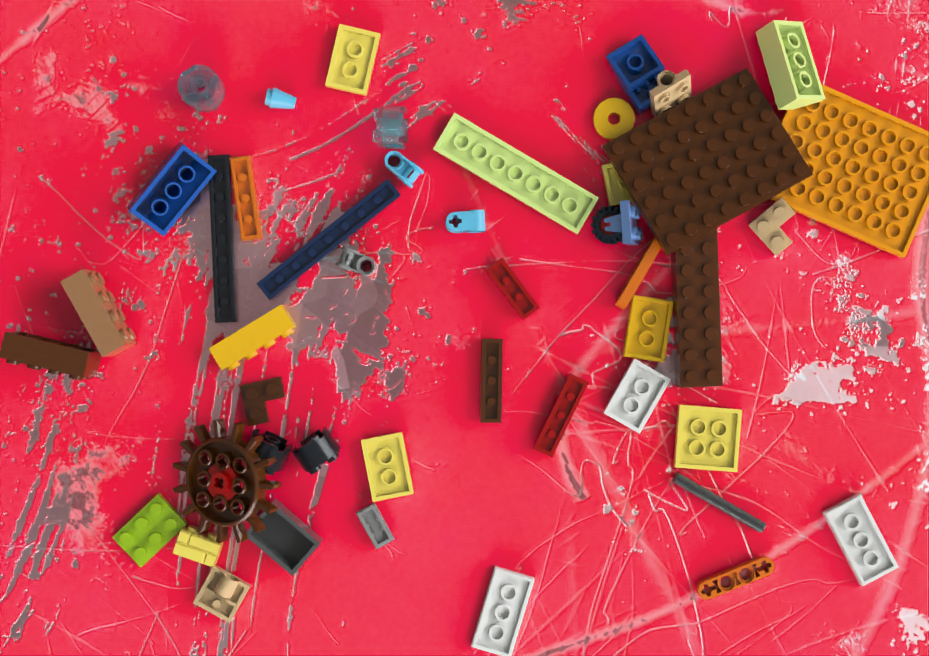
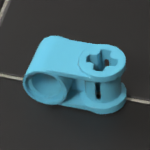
(404, 169)
(470, 222)

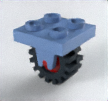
(618, 224)

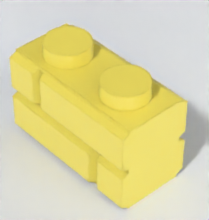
(198, 546)

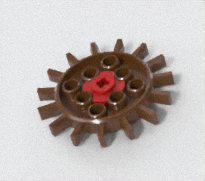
(225, 481)

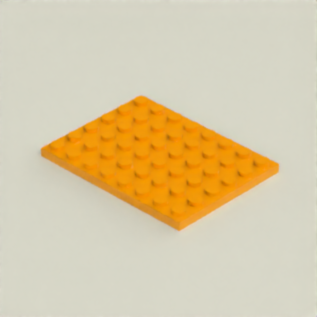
(865, 170)

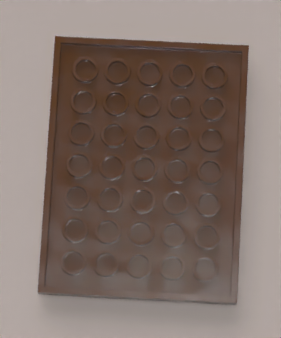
(706, 161)

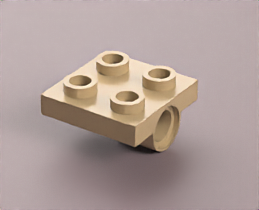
(668, 96)
(222, 593)

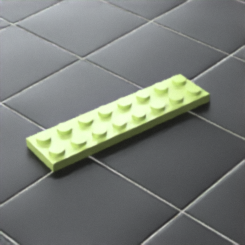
(515, 173)

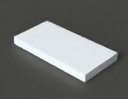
(860, 539)
(502, 611)

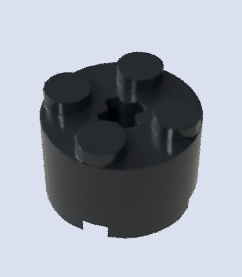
(272, 446)
(316, 450)

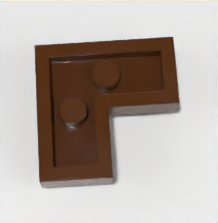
(255, 397)

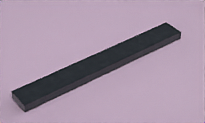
(222, 240)

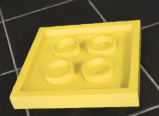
(707, 438)

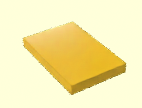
(647, 328)

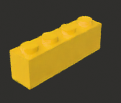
(252, 338)

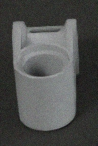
(353, 260)

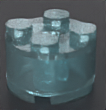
(195, 78)
(391, 127)

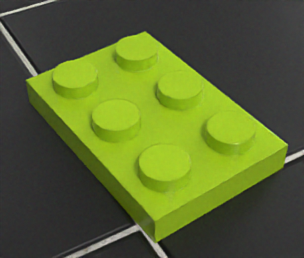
(150, 530)

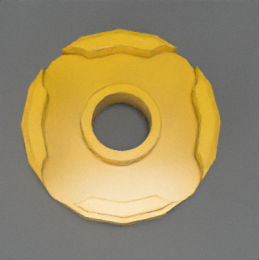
(613, 106)

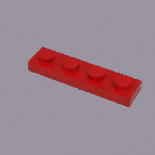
(560, 415)

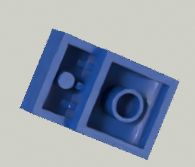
(636, 71)

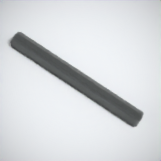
(719, 502)

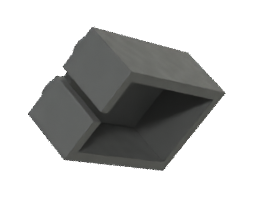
(285, 538)

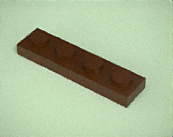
(491, 380)

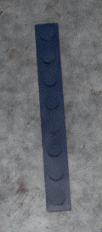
(328, 239)

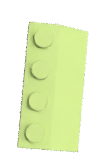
(789, 64)

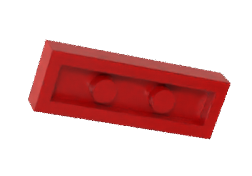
(512, 288)

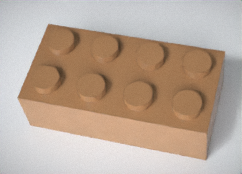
(99, 312)

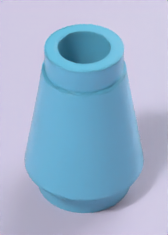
(278, 99)

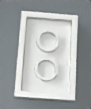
(636, 395)

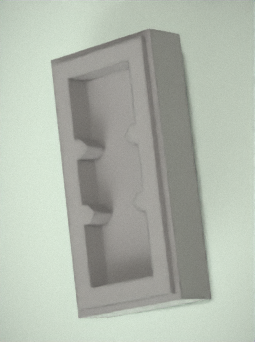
(375, 525)

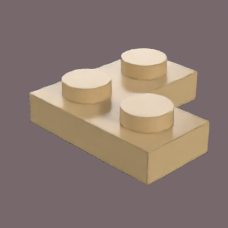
(768, 226)

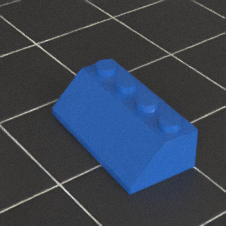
(171, 189)

